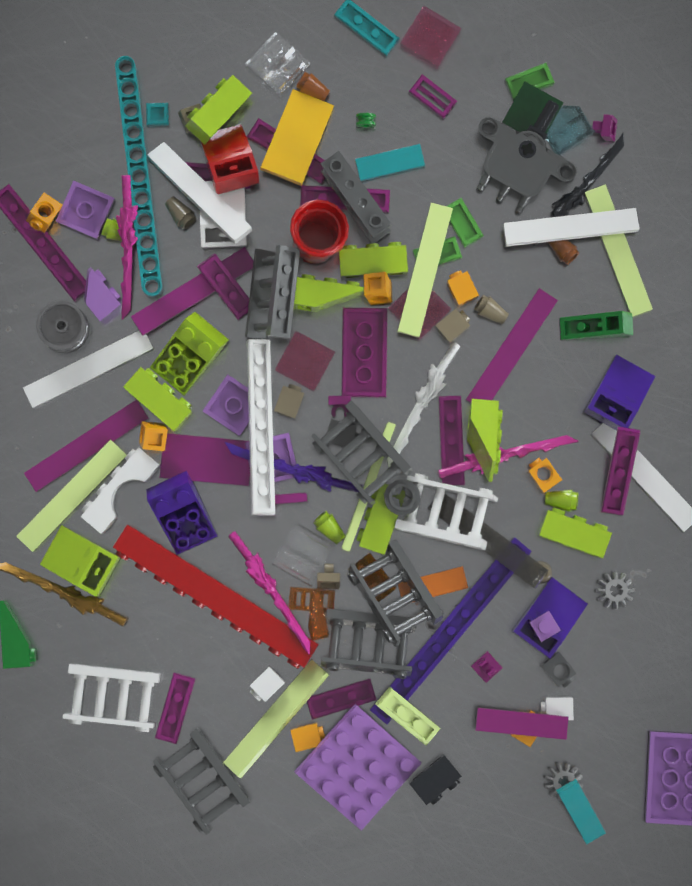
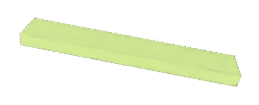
(620, 257)
(425, 270)
(71, 495)
(360, 508)
(276, 718)

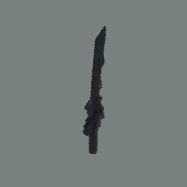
(576, 197)

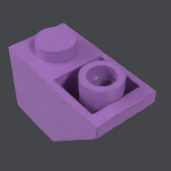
(98, 296)

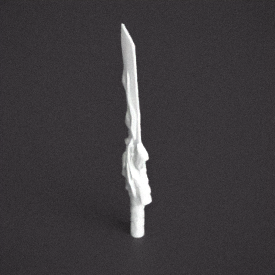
(424, 396)

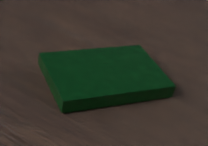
(527, 109)

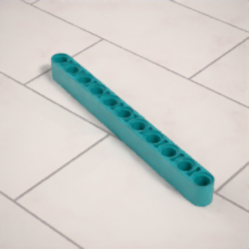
(136, 166)

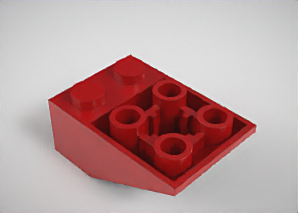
(230, 160)

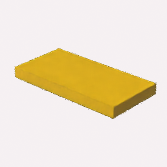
(297, 137)

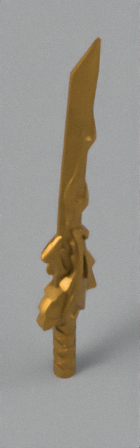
(72, 596)

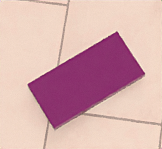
(364, 352)
(204, 460)

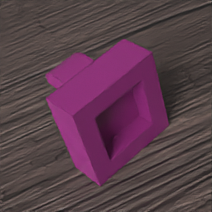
(606, 128)
(338, 402)
(486, 666)

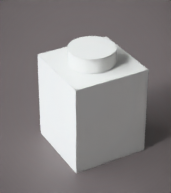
(266, 684)
(558, 706)

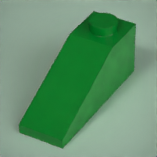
(597, 325)
(15, 644)

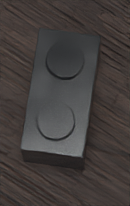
(435, 780)

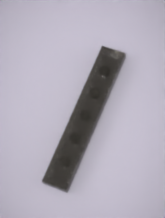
(497, 545)

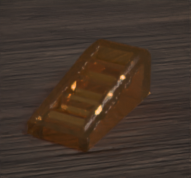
(293, 593)
(317, 622)

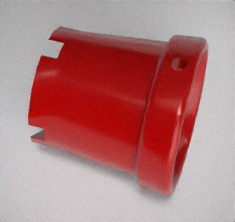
(318, 230)

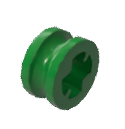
(365, 120)

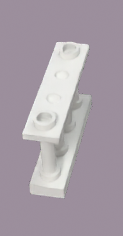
(452, 533)
(103, 675)

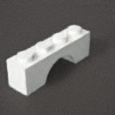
(101, 511)

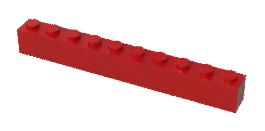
(213, 594)

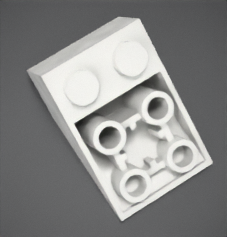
(210, 234)

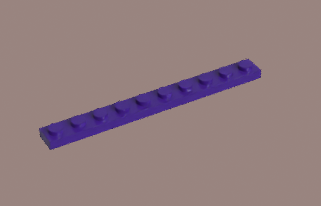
(451, 630)

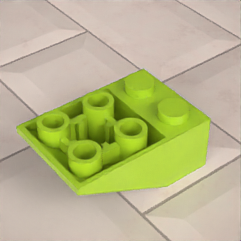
(318, 295)
(189, 353)
(485, 434)
(80, 561)

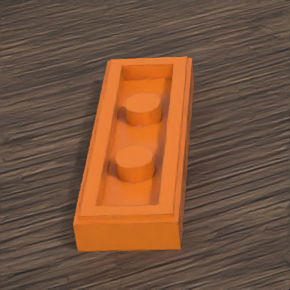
(440, 582)

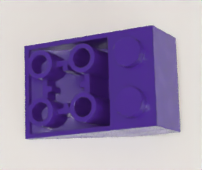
(620, 394)
(181, 512)
(564, 608)

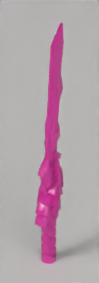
(128, 238)
(519, 451)
(262, 579)

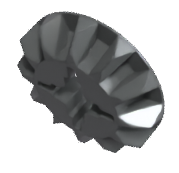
(395, 489)

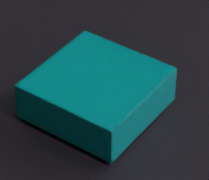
(157, 114)

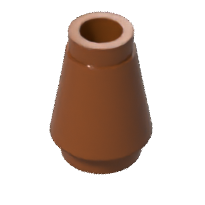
(312, 86)
(564, 250)

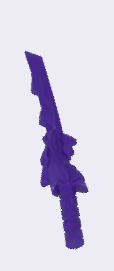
(301, 473)

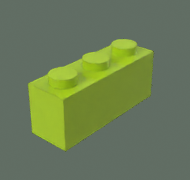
(217, 108)
(373, 259)
(158, 398)
(379, 523)
(575, 533)

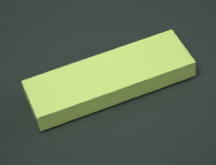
(407, 716)

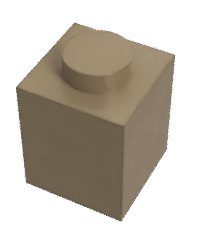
(453, 325)
(289, 401)

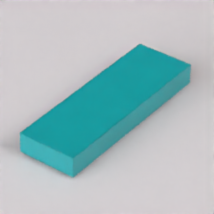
(366, 27)
(390, 162)
(581, 811)

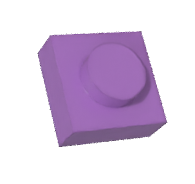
(544, 626)

